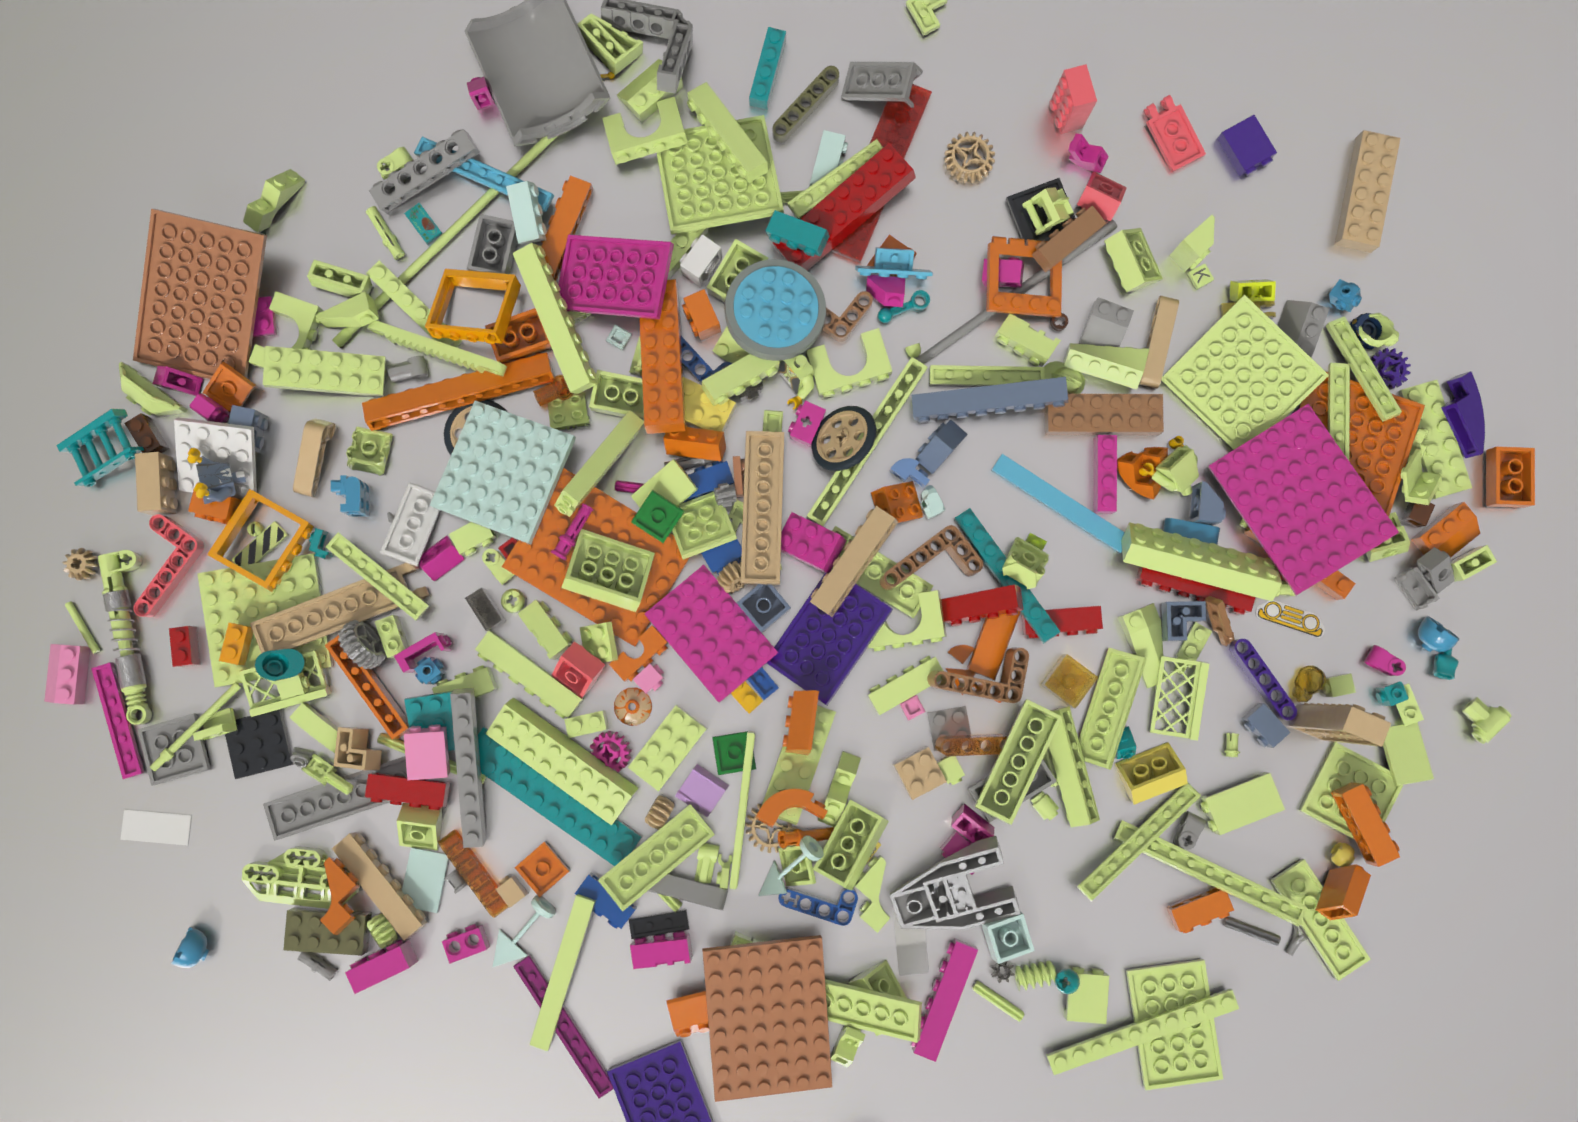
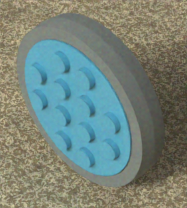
(775, 309)

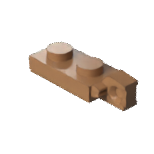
(1219, 619)

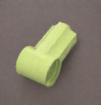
(706, 858)

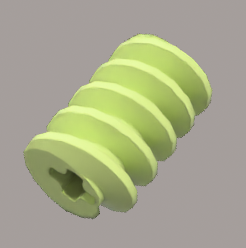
(1033, 975)

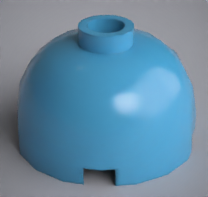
(1436, 636)
(191, 949)

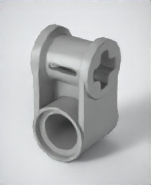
(1191, 828)

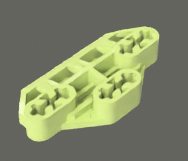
(292, 873)

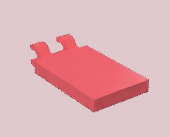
(1173, 134)

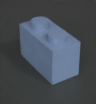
(1265, 725)

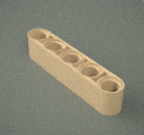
(1159, 340)

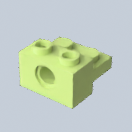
(1395, 545)

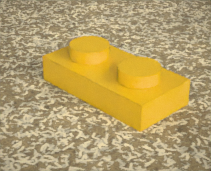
(747, 697)

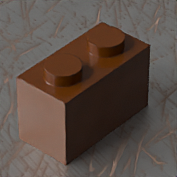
(146, 434)

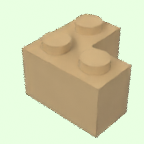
(352, 750)

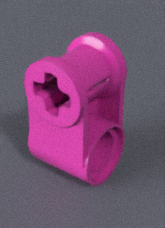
(1383, 660)

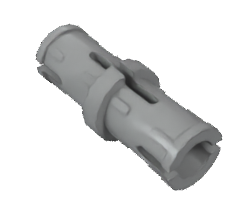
(317, 965)

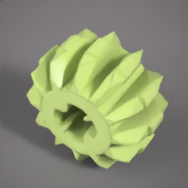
(381, 931)

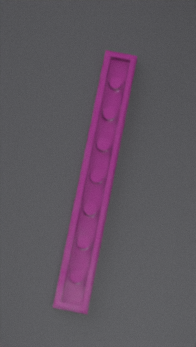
(566, 1030)

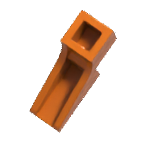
(341, 886)

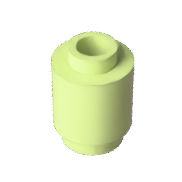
(1044, 805)

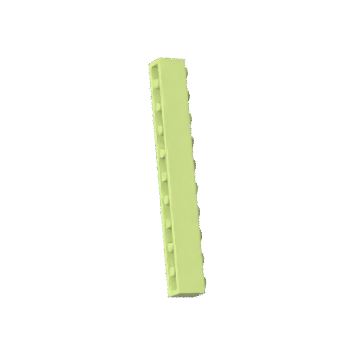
(883, 419)

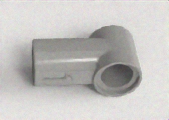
(413, 368)

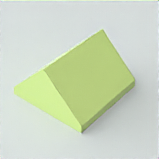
(802, 873)

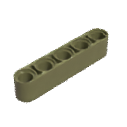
(807, 95)

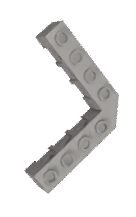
(657, 22)

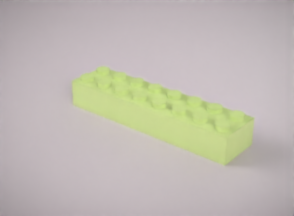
(1200, 561)
(561, 761)

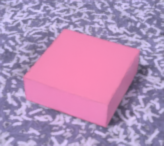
(912, 707)

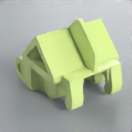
(1055, 206)

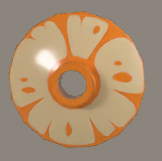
(642, 710)

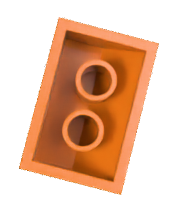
(1449, 531)
(801, 722)
(689, 1014)

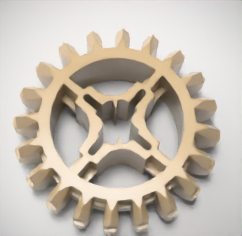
(976, 161)
(769, 843)

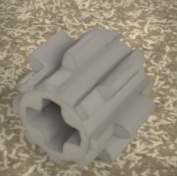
(725, 495)

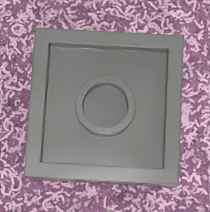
(949, 723)

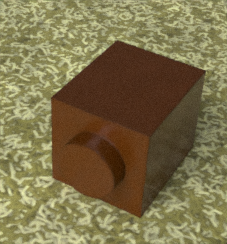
(1418, 514)

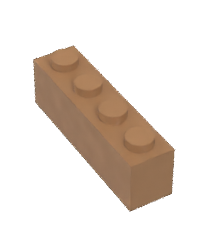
(1069, 238)

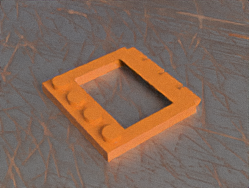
(1014, 302)

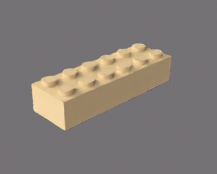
(1367, 191)

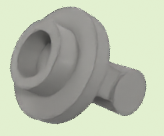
(301, 757)

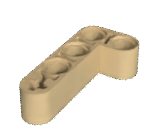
(311, 455)

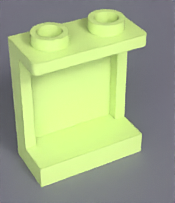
(1091, 998)

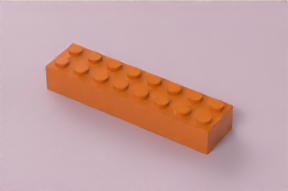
(663, 367)

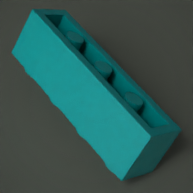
(767, 68)

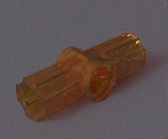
(556, 389)

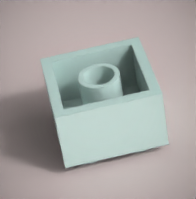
(1008, 938)

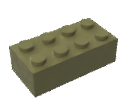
(308, 934)

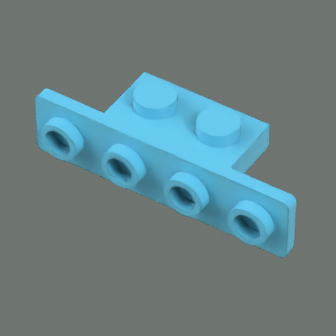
(893, 261)

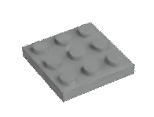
(187, 760)

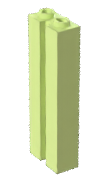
(598, 464)

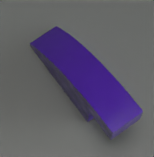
(1466, 414)

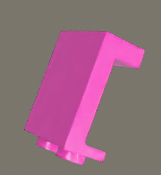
(406, 657)

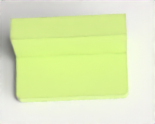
(219, 724)

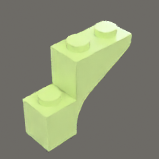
(274, 194)
(840, 787)
(870, 884)

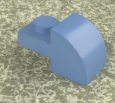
(906, 468)

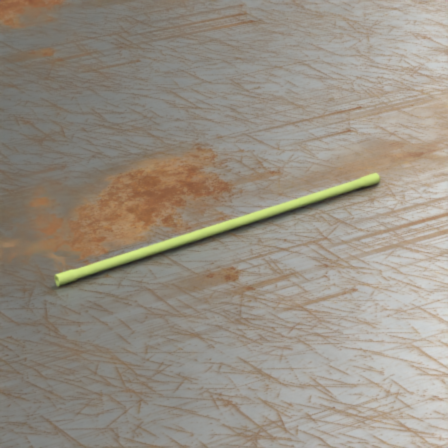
(342, 337)

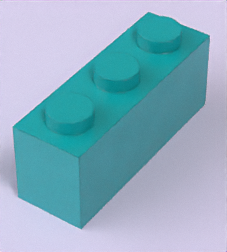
(797, 234)

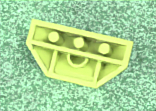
(148, 395)

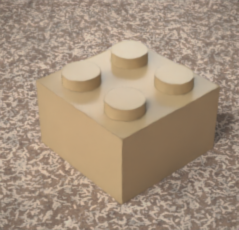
(919, 772)

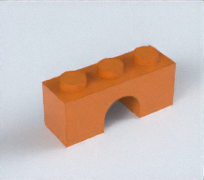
(653, 644)

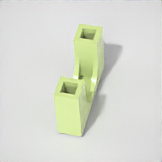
(667, 136)
(304, 316)
(876, 367)
(931, 625)

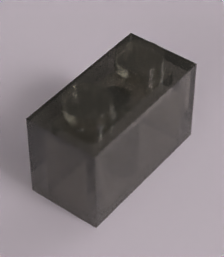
(485, 609)

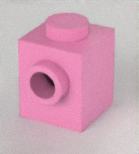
(650, 678)

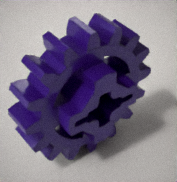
(1383, 361)

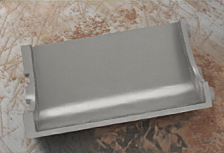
(537, 69)

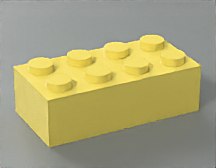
(701, 412)

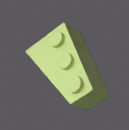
(1026, 340)

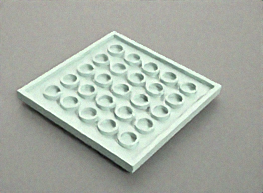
(503, 472)

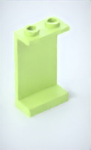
(1242, 804)

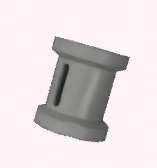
(456, 881)

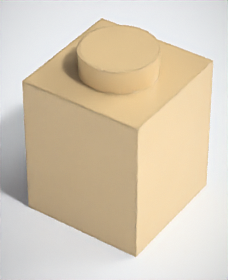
(511, 890)

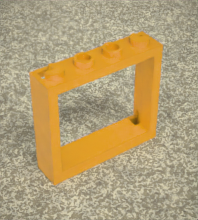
(472, 279)
(236, 523)

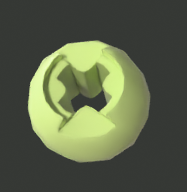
(506, 597)

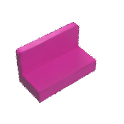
(440, 558)

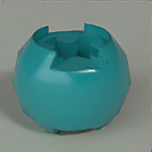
(1062, 985)

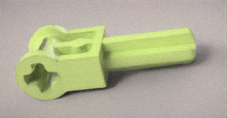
(325, 773)

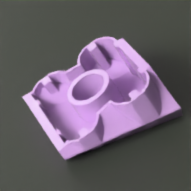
(702, 790)

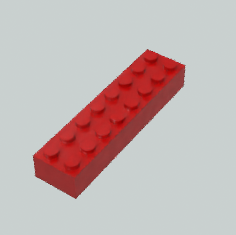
(854, 202)

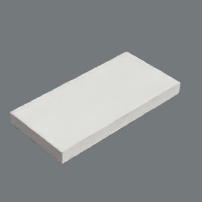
(411, 526)

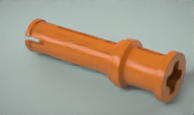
(793, 837)

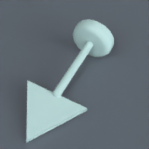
(774, 884)
(506, 948)

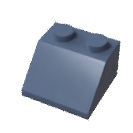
(1206, 505)

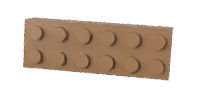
(1107, 415)

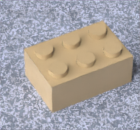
(155, 483)

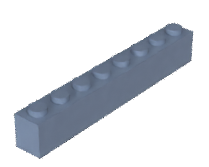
(989, 399)

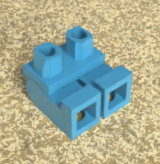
(356, 494)

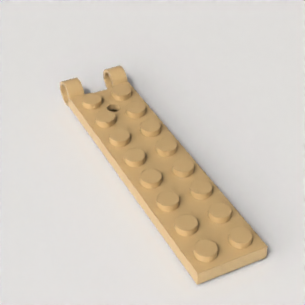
(328, 613)

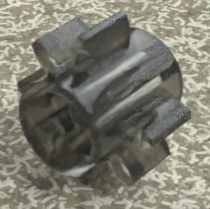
(1006, 975)

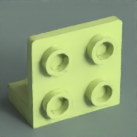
(1418, 485)

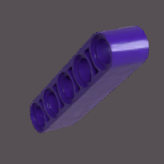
(1271, 682)

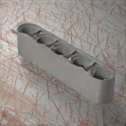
(691, 891)

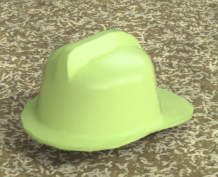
(1074, 379)

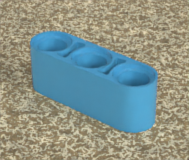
(1188, 529)

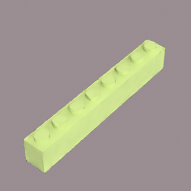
(555, 318)

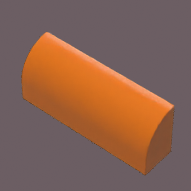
(992, 645)

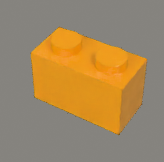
(236, 644)

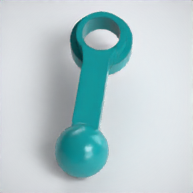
(885, 314)

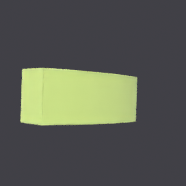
(316, 725)

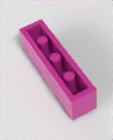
(1105, 474)

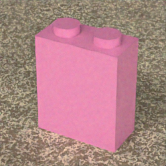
(426, 752)

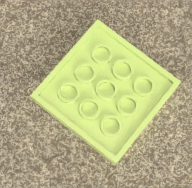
(1340, 769)

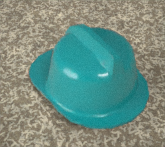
(279, 664)

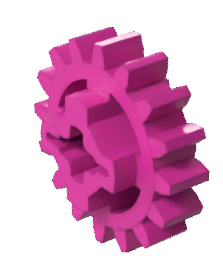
(612, 745)

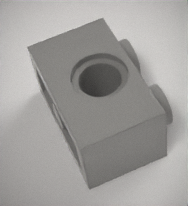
(1436, 569)

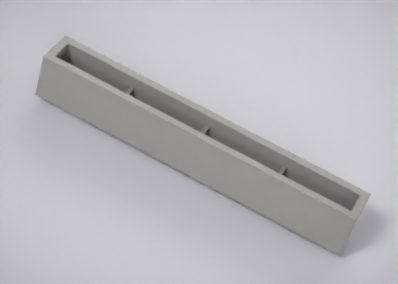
(468, 767)

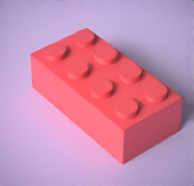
(1073, 99)

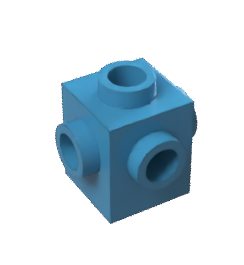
(1345, 295)
(436, 670)

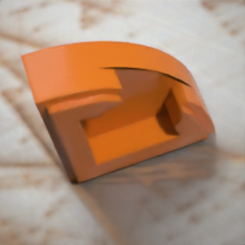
(961, 652)

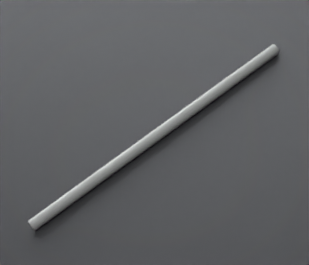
(1026, 285)

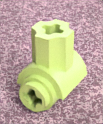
(1486, 720)

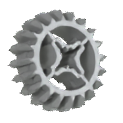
(362, 644)

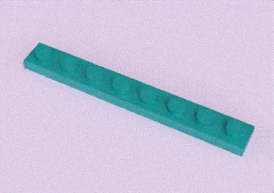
(995, 559)

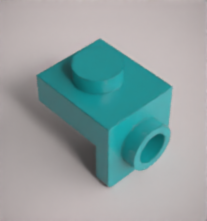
(317, 544)
(1391, 694)
(1127, 745)

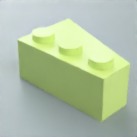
(609, 44)
(546, 629)

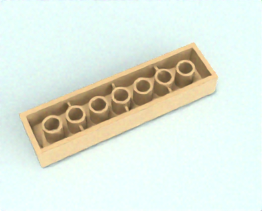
(1341, 723)

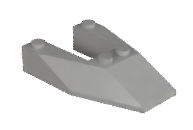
(944, 897)

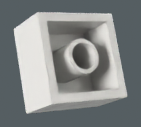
(700, 260)

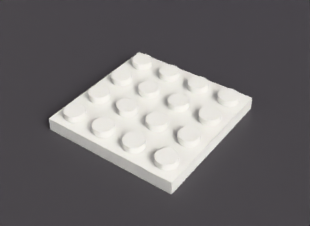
(218, 443)

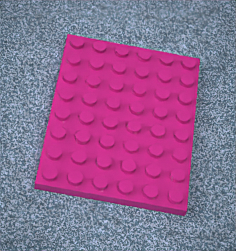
(1302, 499)

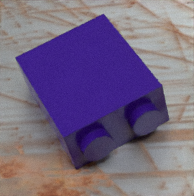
(1247, 146)

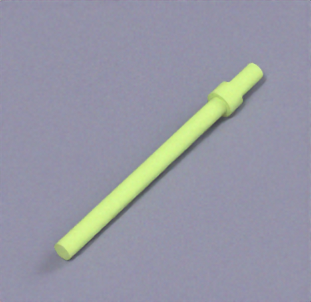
(168, 753)

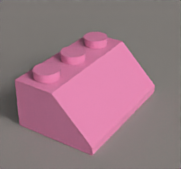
(67, 674)

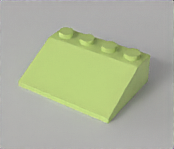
(608, 570)

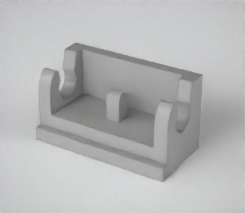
(1416, 588)

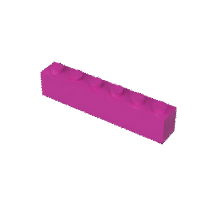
(945, 998)

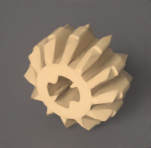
(86, 566)
(730, 577)
(659, 812)

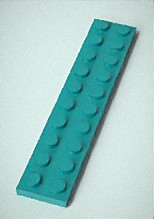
(553, 803)

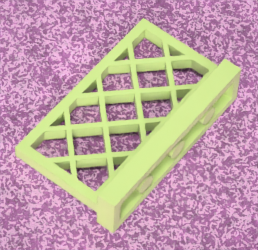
(1196, 700)
(275, 702)

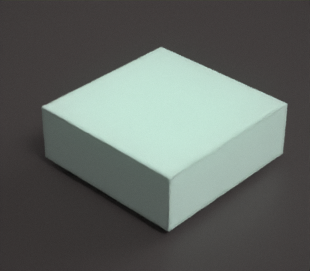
(619, 337)

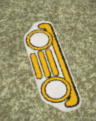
(1291, 618)

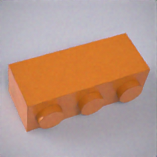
(696, 444)
(1200, 910)

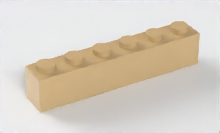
(854, 561)
(379, 885)

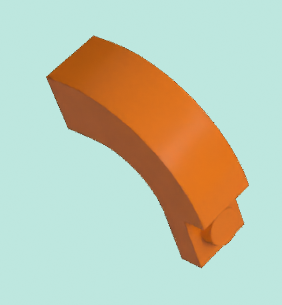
(788, 799)

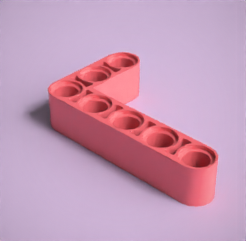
(170, 566)

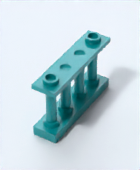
(86, 436)

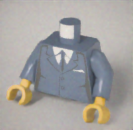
(215, 478)

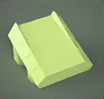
(369, 450)
(1025, 563)

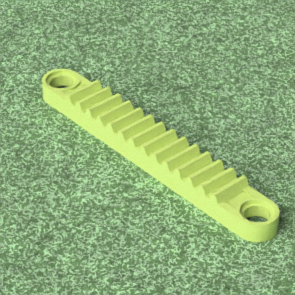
(437, 349)

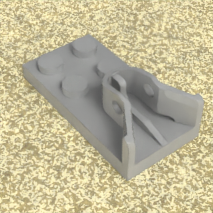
(880, 81)

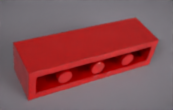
(982, 604)
(1071, 620)
(399, 790)

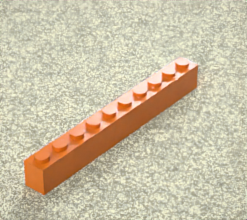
(456, 392)

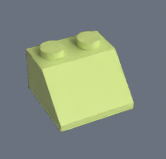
(419, 827)

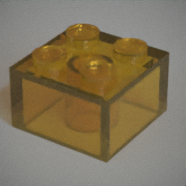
(1069, 681)

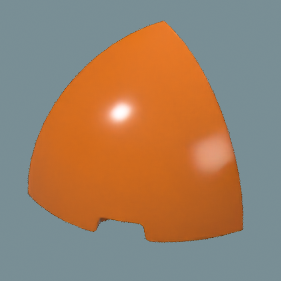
(1129, 466)

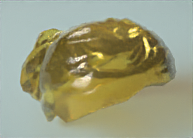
(1308, 682)

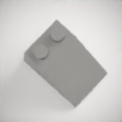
(1106, 324)

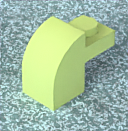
(846, 1045)

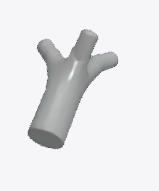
(1295, 941)

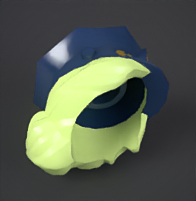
(1374, 330)

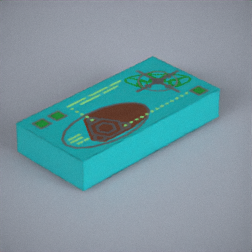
(423, 223)

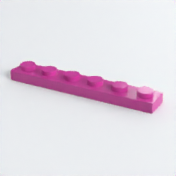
(118, 725)

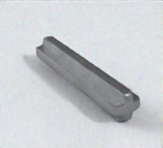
(1252, 931)

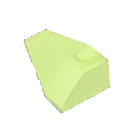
(1144, 637)

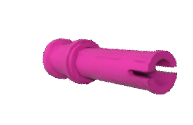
(567, 540)

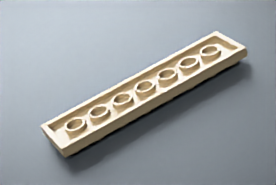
(762, 508)

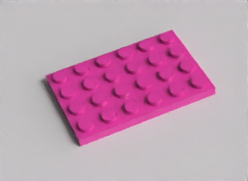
(615, 275)
(711, 633)

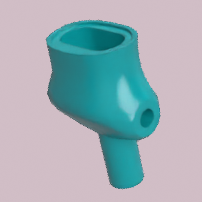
(1445, 665)

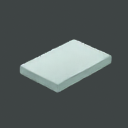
(425, 878)

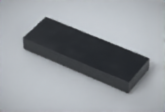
(659, 924)

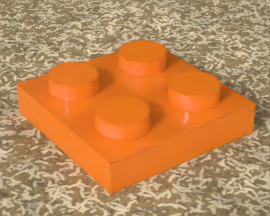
(228, 387)
(542, 869)

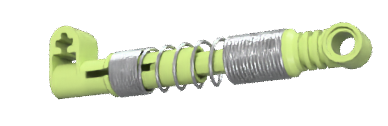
(117, 605)

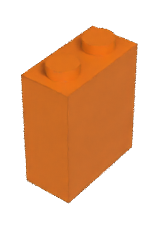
(1343, 892)

